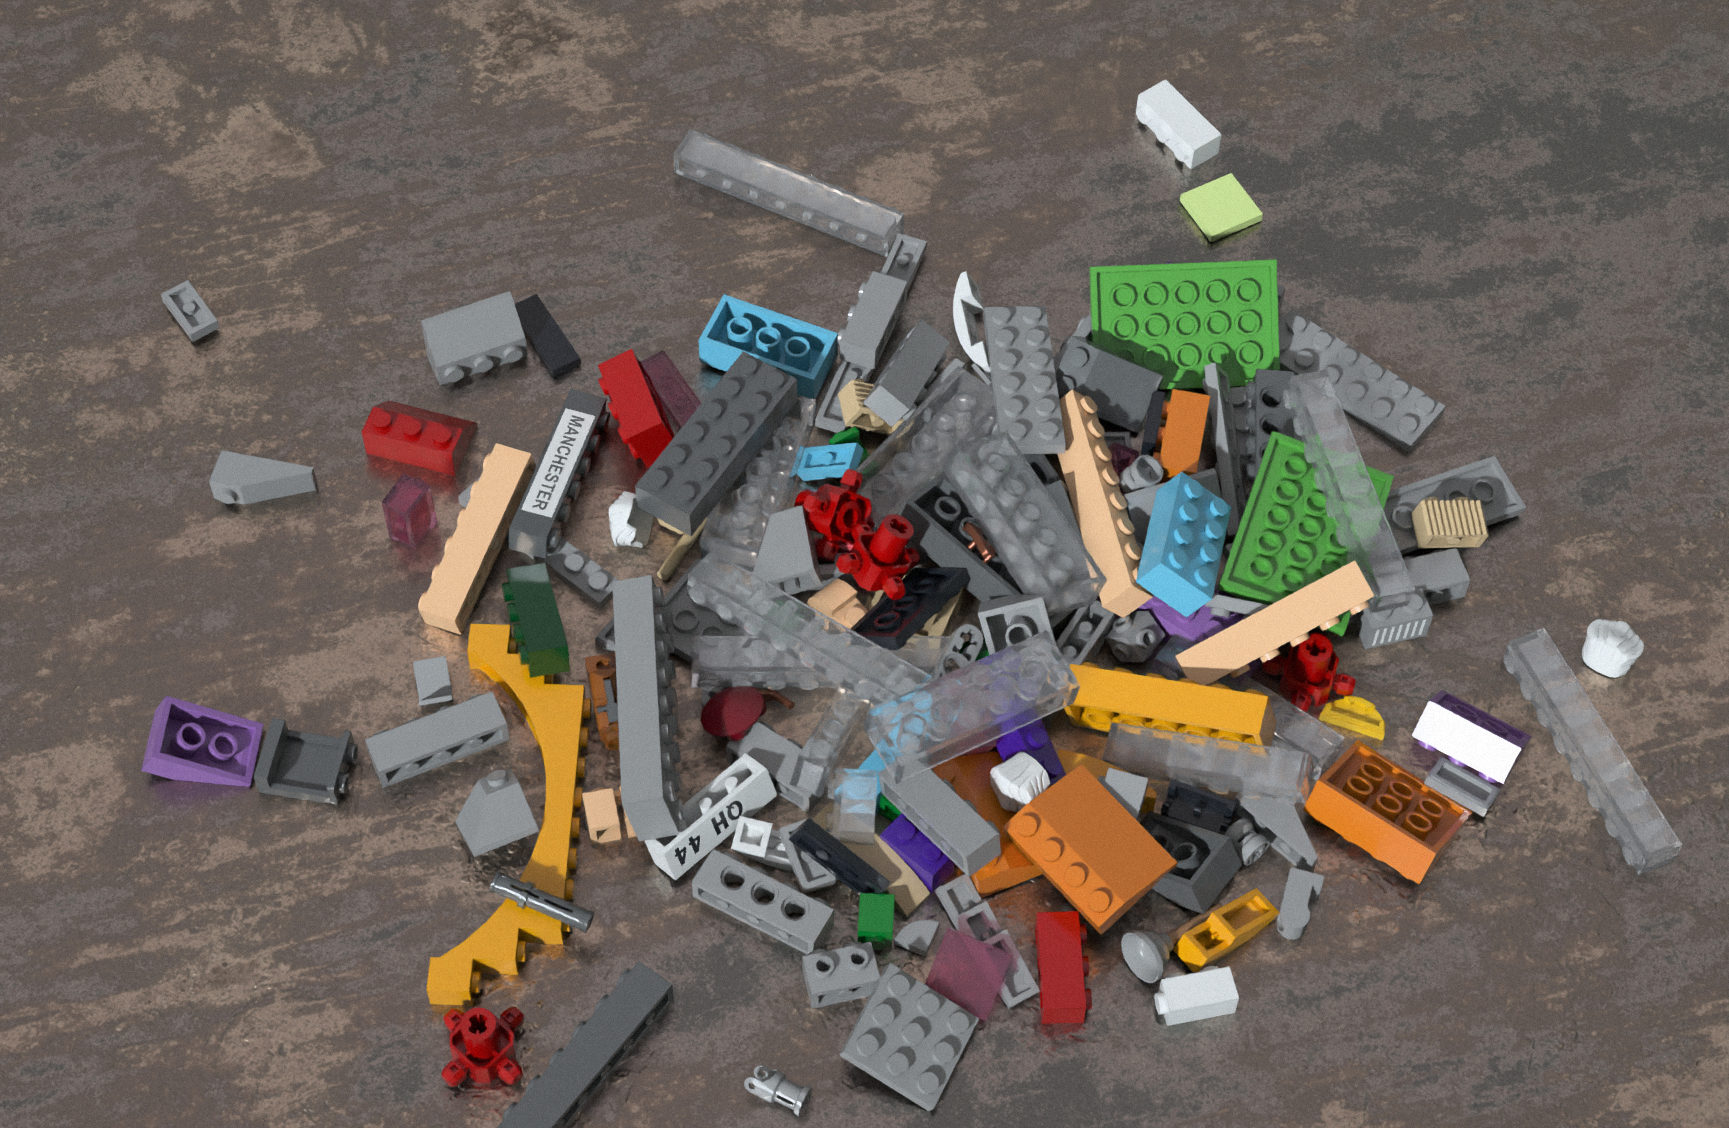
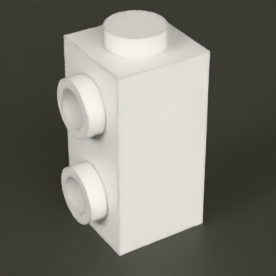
(1197, 995)

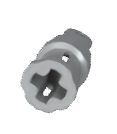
(775, 1087)

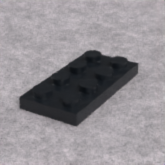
(896, 621)

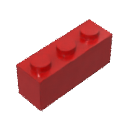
(1062, 967)

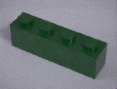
(536, 619)

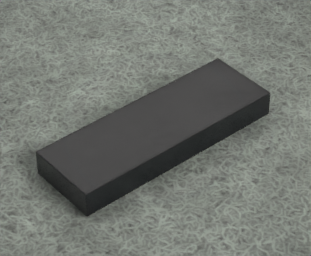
(546, 336)
(838, 859)

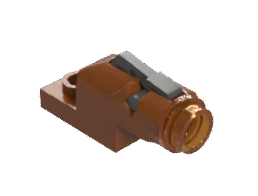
(603, 690)

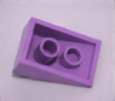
(201, 744)

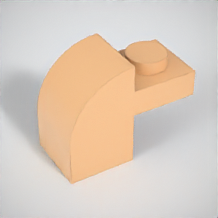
(839, 603)

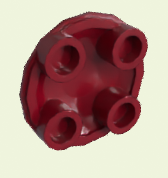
(733, 712)

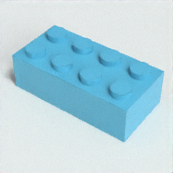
(774, 338)
(1184, 544)

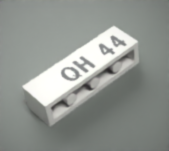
(713, 815)

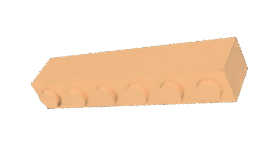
(477, 539)
(1276, 625)

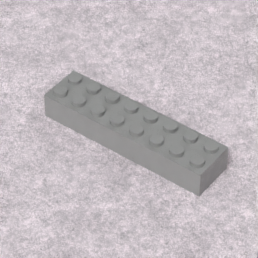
(646, 709)

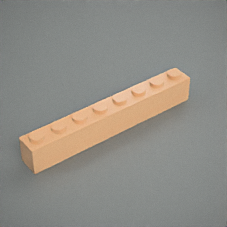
(1100, 505)

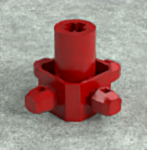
(836, 511)
(880, 556)
(1310, 673)
(483, 1046)

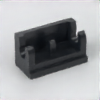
(1198, 807)

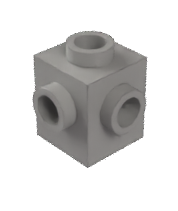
(1134, 637)

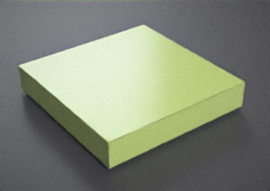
(1221, 207)

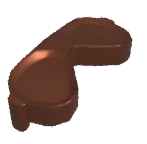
(984, 547)

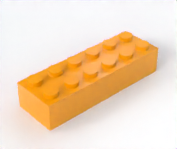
(1169, 705)

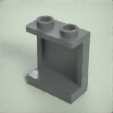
(305, 764)

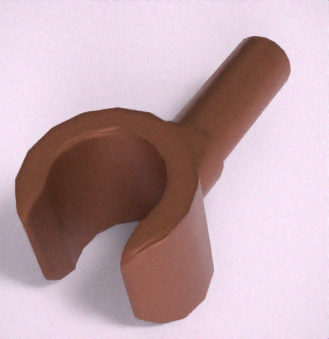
(776, 696)

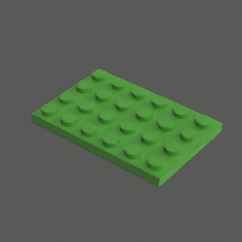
(1189, 318)
(1286, 531)

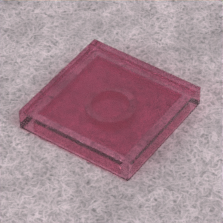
(969, 972)

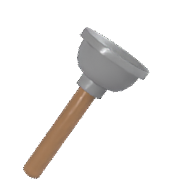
(1149, 952)

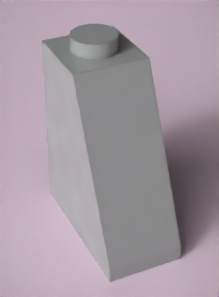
(789, 553)

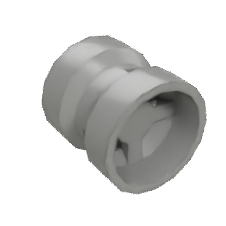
(1142, 473)
(1246, 841)

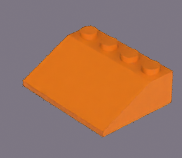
(972, 782)
(1386, 811)
(1089, 847)

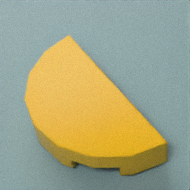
(1356, 715)

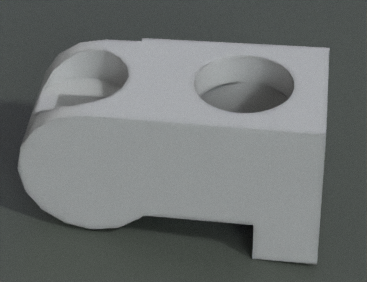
(1293, 910)

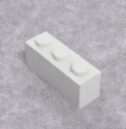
(1178, 124)

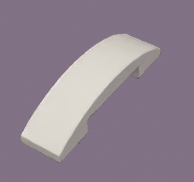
(965, 305)
(761, 843)

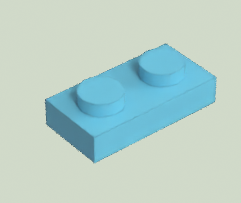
(829, 461)

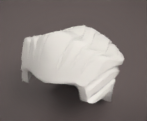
(629, 523)
(1611, 647)
(1018, 781)

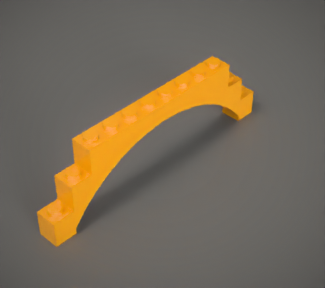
(557, 722)

